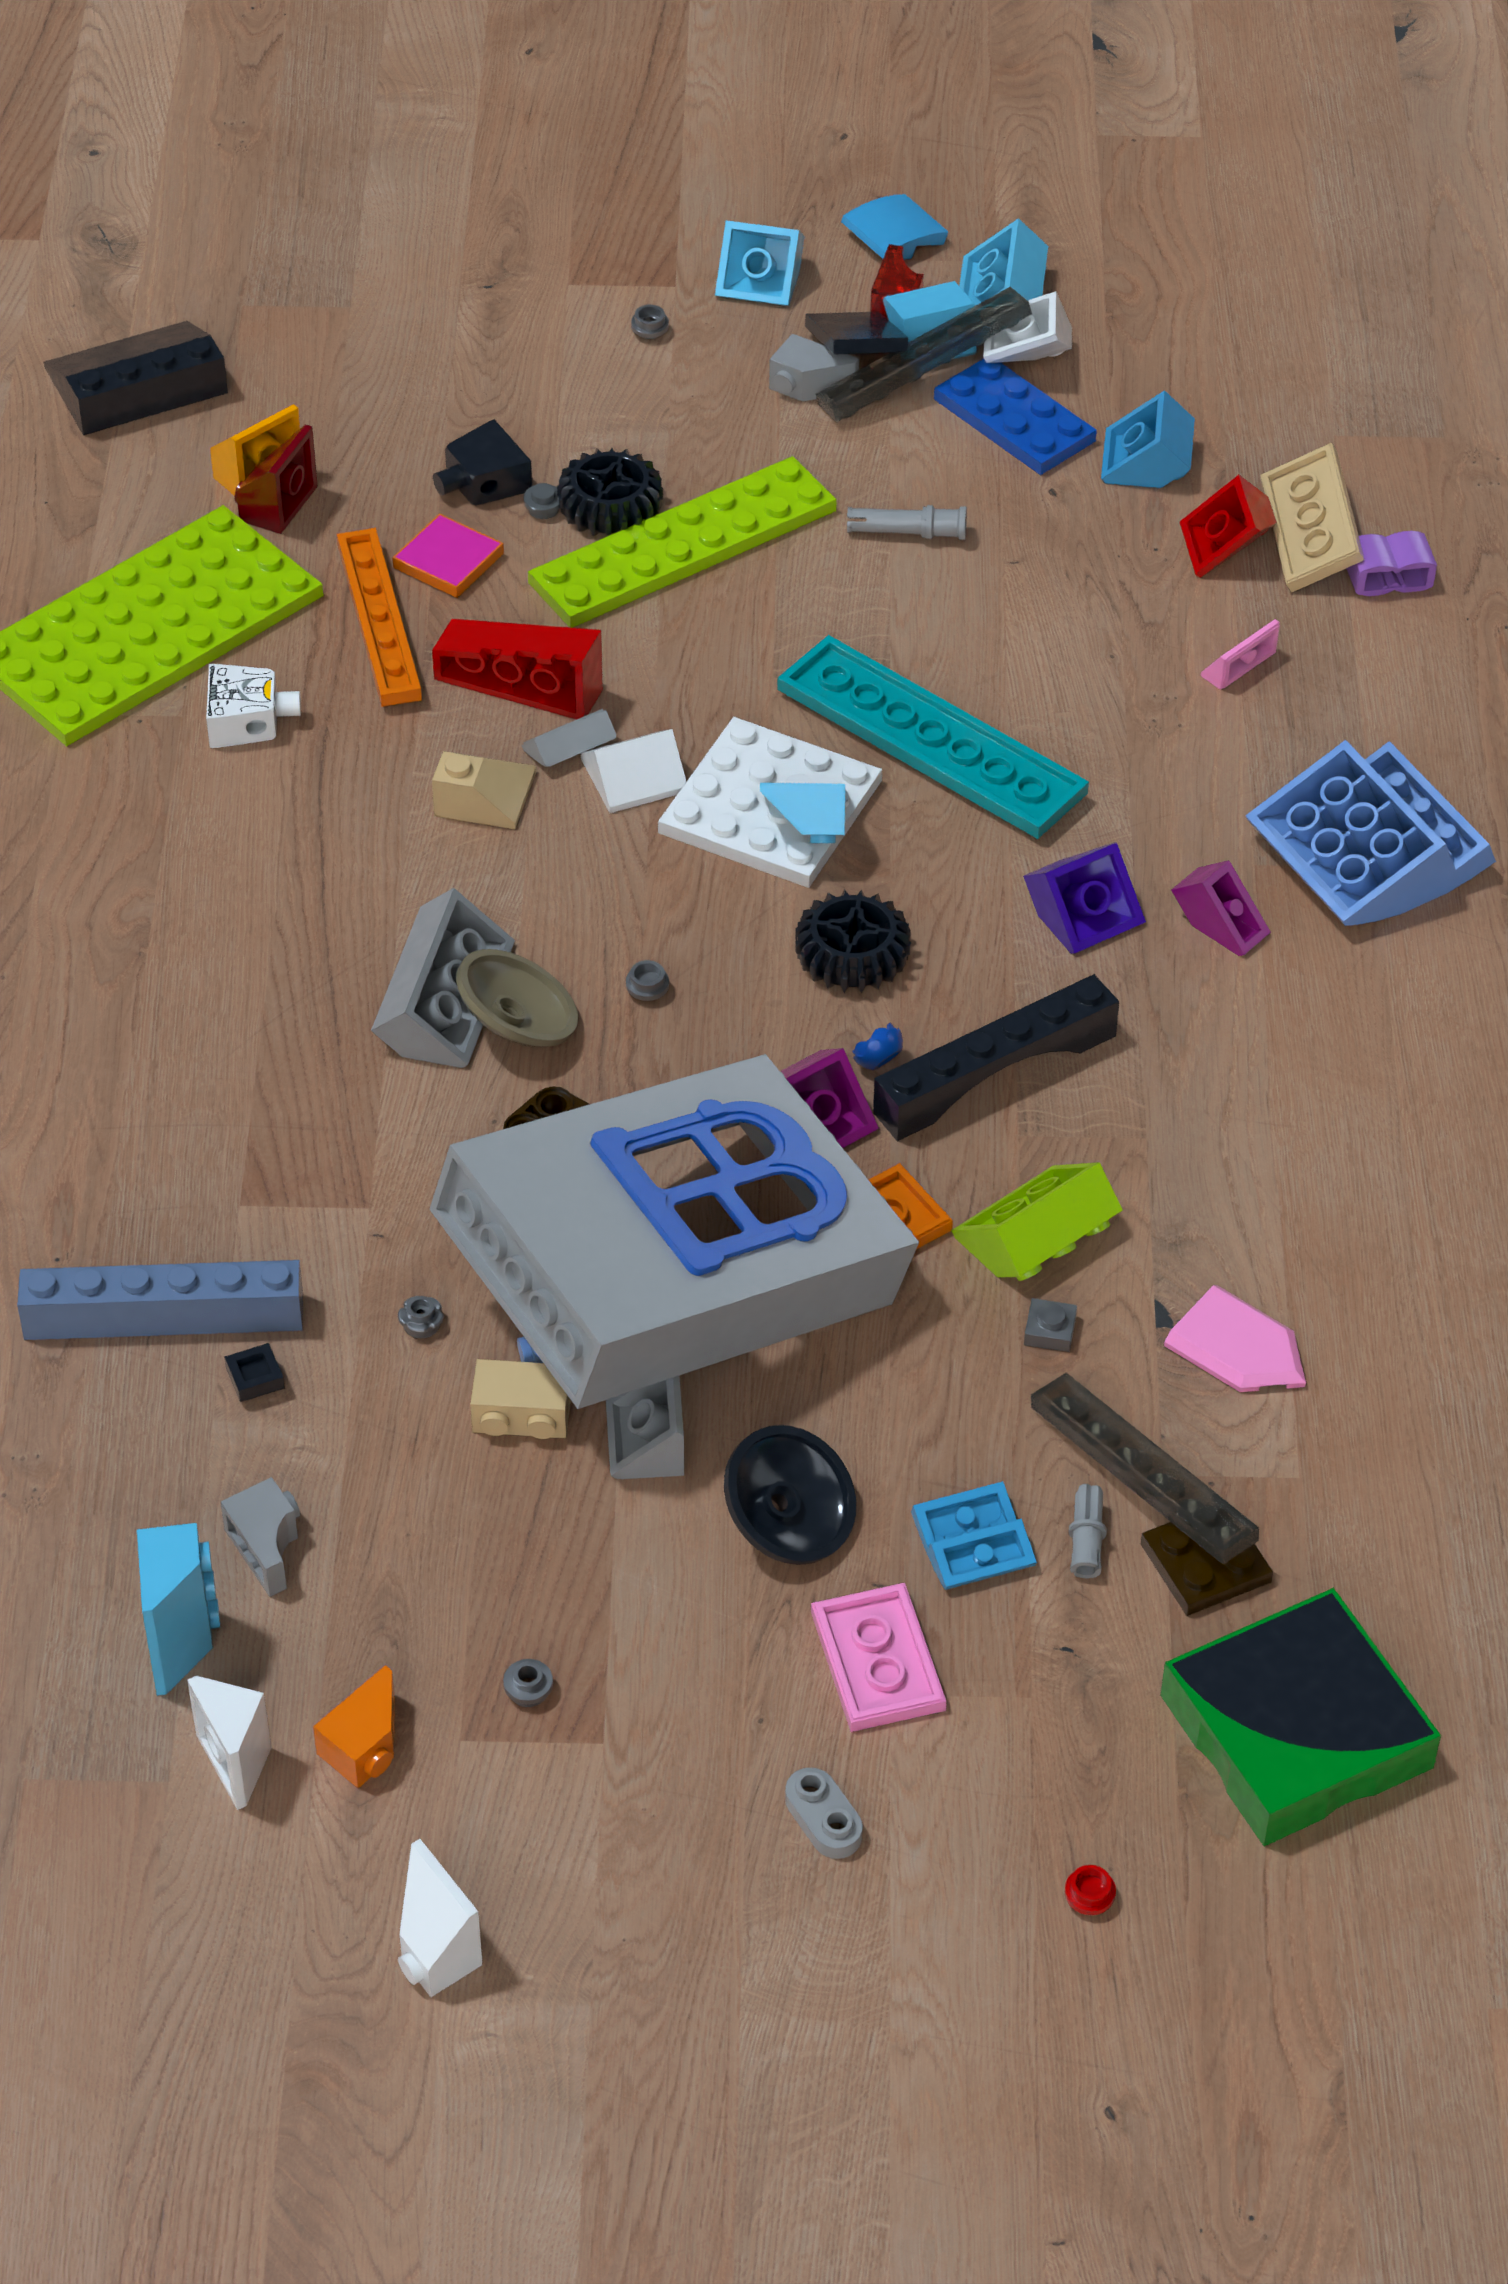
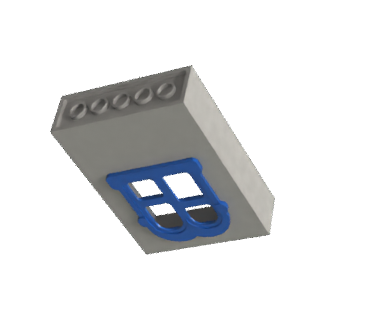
(613, 1275)

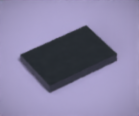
(856, 332)

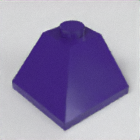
(1085, 897)

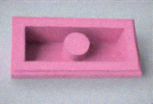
(1243, 656)

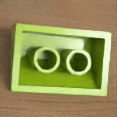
(1040, 1220)

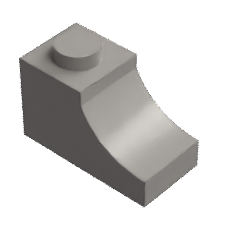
(261, 1526)

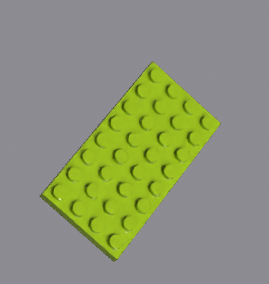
(149, 623)

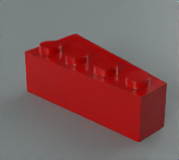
(523, 663)

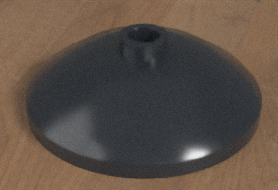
(805, 1482)

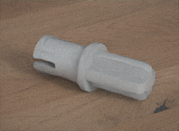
(1087, 1532)

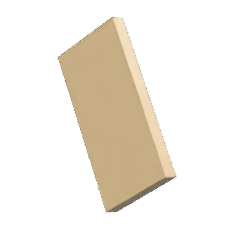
(1313, 517)

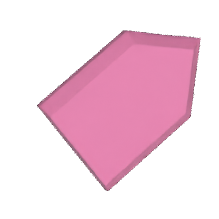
(1237, 1343)

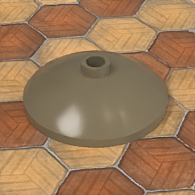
(516, 998)

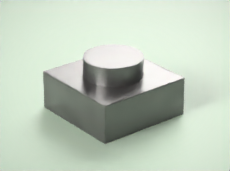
(1050, 1325)

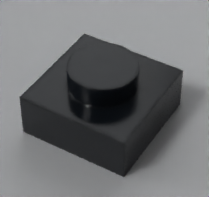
(254, 1372)

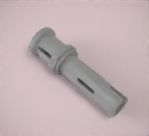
(924, 522)

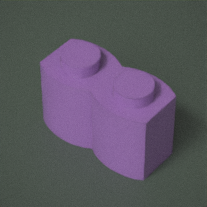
(1393, 563)

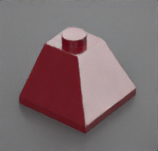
(279, 484)

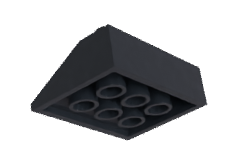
(139, 376)

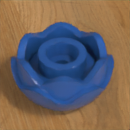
(880, 1048)

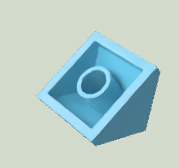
(926, 309)

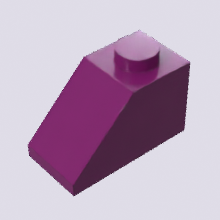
(1221, 907)

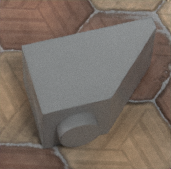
(806, 367)

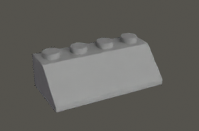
(422, 1006)

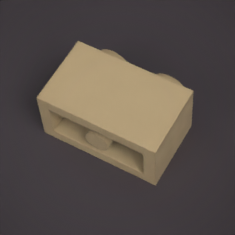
(518, 1400)

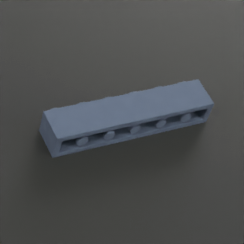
(160, 1299)

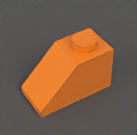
(360, 1731)

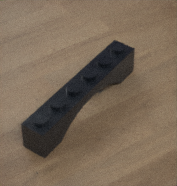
(927, 1086)

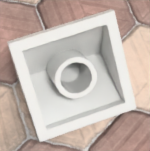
(636, 770)
(233, 1733)

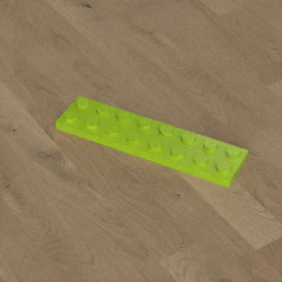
(681, 541)

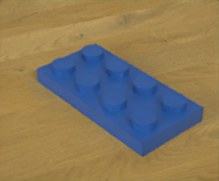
(1015, 415)

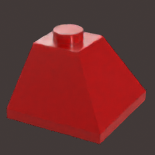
(1226, 524)

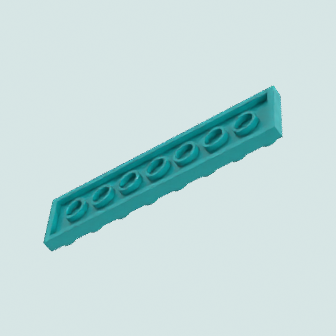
(933, 736)

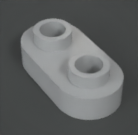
(822, 1808)

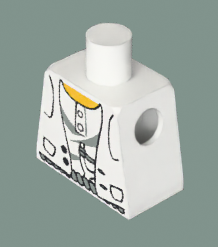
(245, 705)

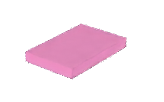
(878, 1657)

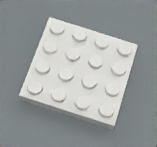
(730, 817)

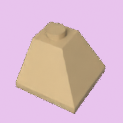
(481, 789)

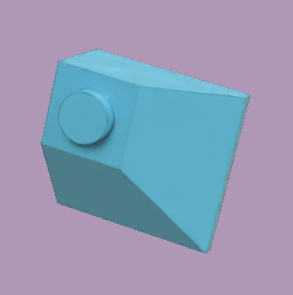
(759, 263)
(810, 807)

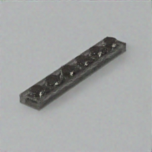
(924, 354)
(1145, 1468)

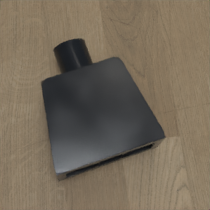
(485, 466)

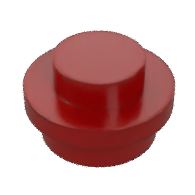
(1090, 1890)

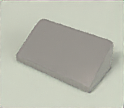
(571, 739)

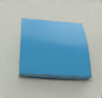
(894, 222)
(973, 1535)

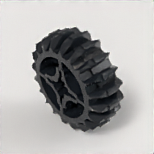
(609, 491)
(852, 941)

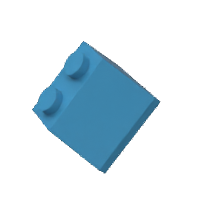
(1149, 445)

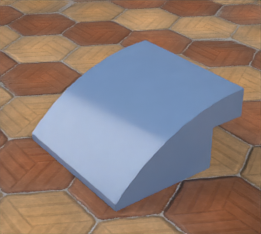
(1370, 834)

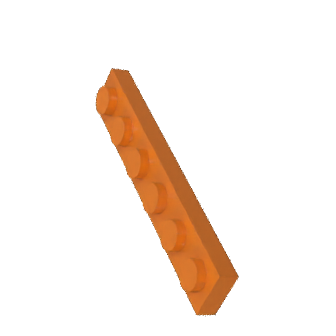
(379, 617)

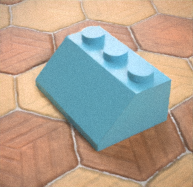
(1007, 259)
(176, 1600)

